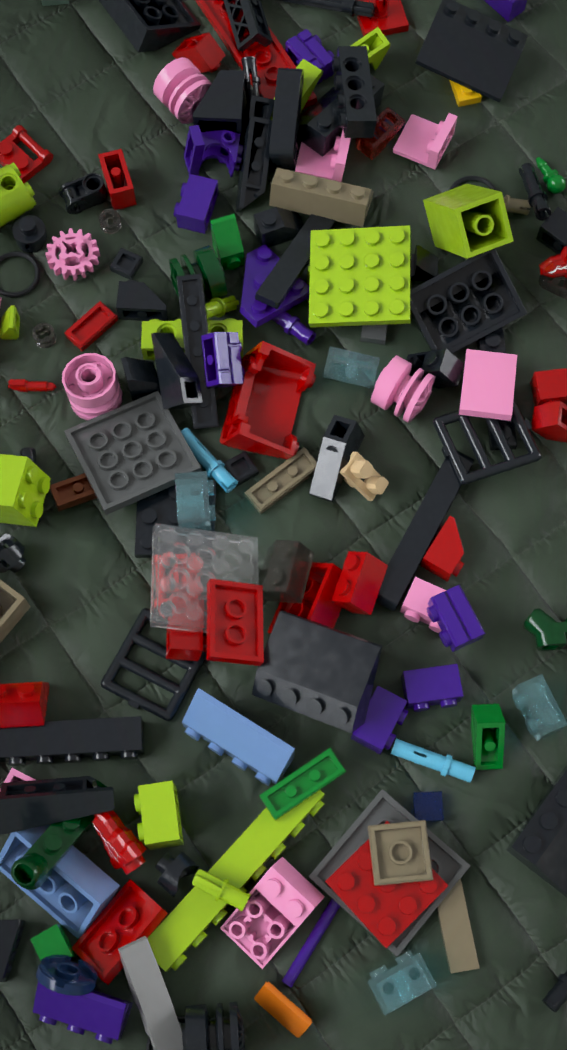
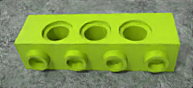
(175, 327)

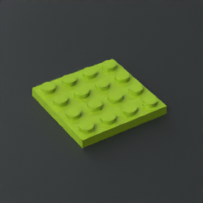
(360, 276)

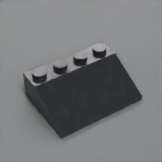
(152, 22)
(471, 49)
(465, 303)
(318, 671)
(543, 838)

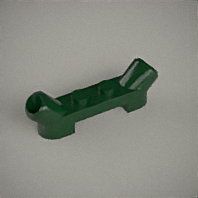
(548, 632)
(48, 850)

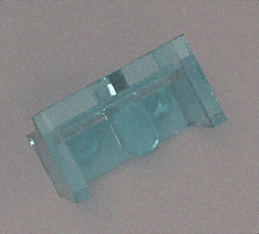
(351, 367)

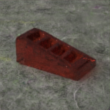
(371, 146)

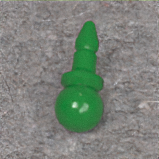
(554, 181)

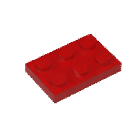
(235, 622)
(124, 920)

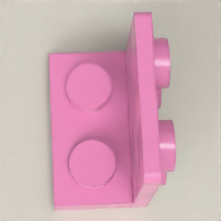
(425, 140)
(329, 166)

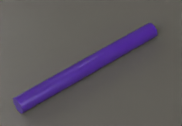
(311, 943)

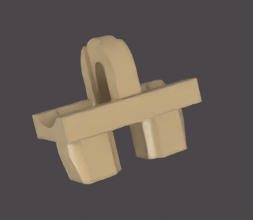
(361, 468)

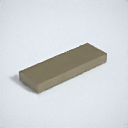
(281, 480)
(457, 931)

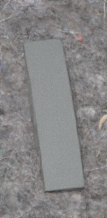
(151, 995)

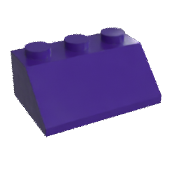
(89, 1012)

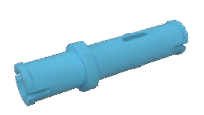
(214, 467)
(433, 760)

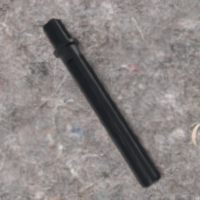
(353, 7)

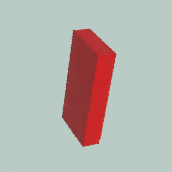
(91, 326)

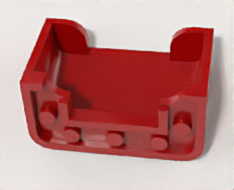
(267, 402)

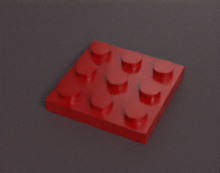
(384, 908)

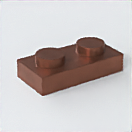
(72, 492)

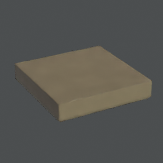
(400, 853)

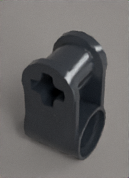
(83, 193)

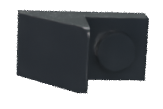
(423, 265)

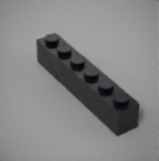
(73, 740)

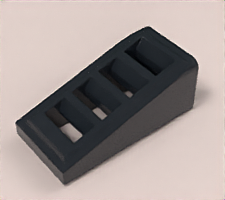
(9, 941)

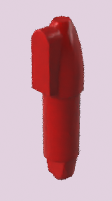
(24, 385)

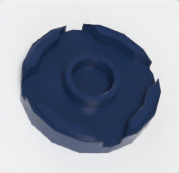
(66, 977)

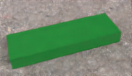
(302, 784)

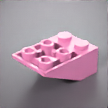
(272, 912)

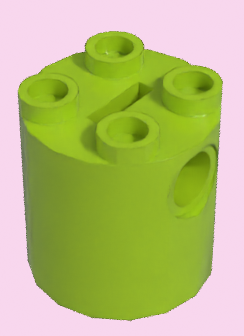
(14, 194)

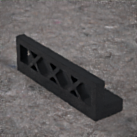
(252, 19)

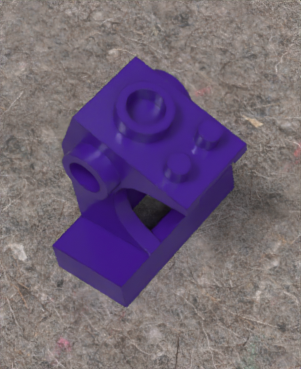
(212, 145)

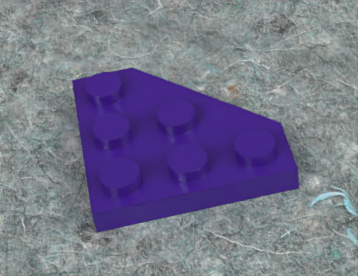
(257, 268)

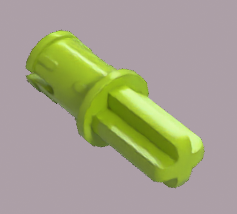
(218, 307)
(220, 889)

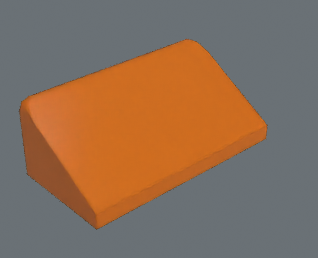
(283, 1009)

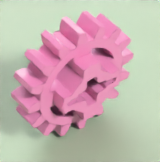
(72, 254)

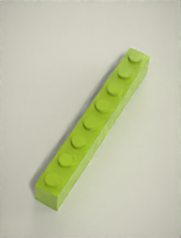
(238, 865)

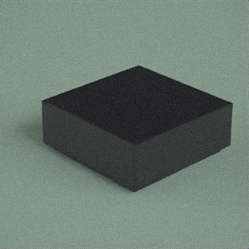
(126, 264)
(241, 467)

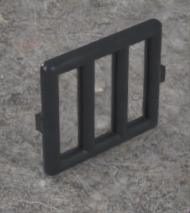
(487, 470)
(121, 660)

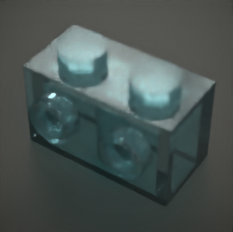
(193, 500)
(538, 707)
(401, 982)

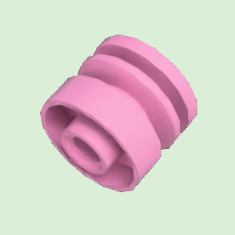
(181, 88)
(91, 385)
(399, 387)

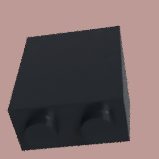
(223, 104)

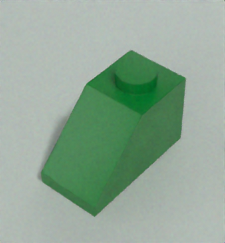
(227, 242)
(487, 736)

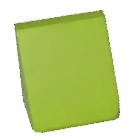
(10, 324)

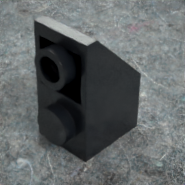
(440, 364)

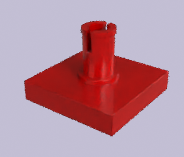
(388, 16)

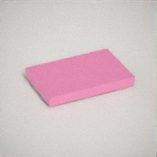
(488, 385)

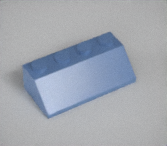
(238, 738)
(74, 890)

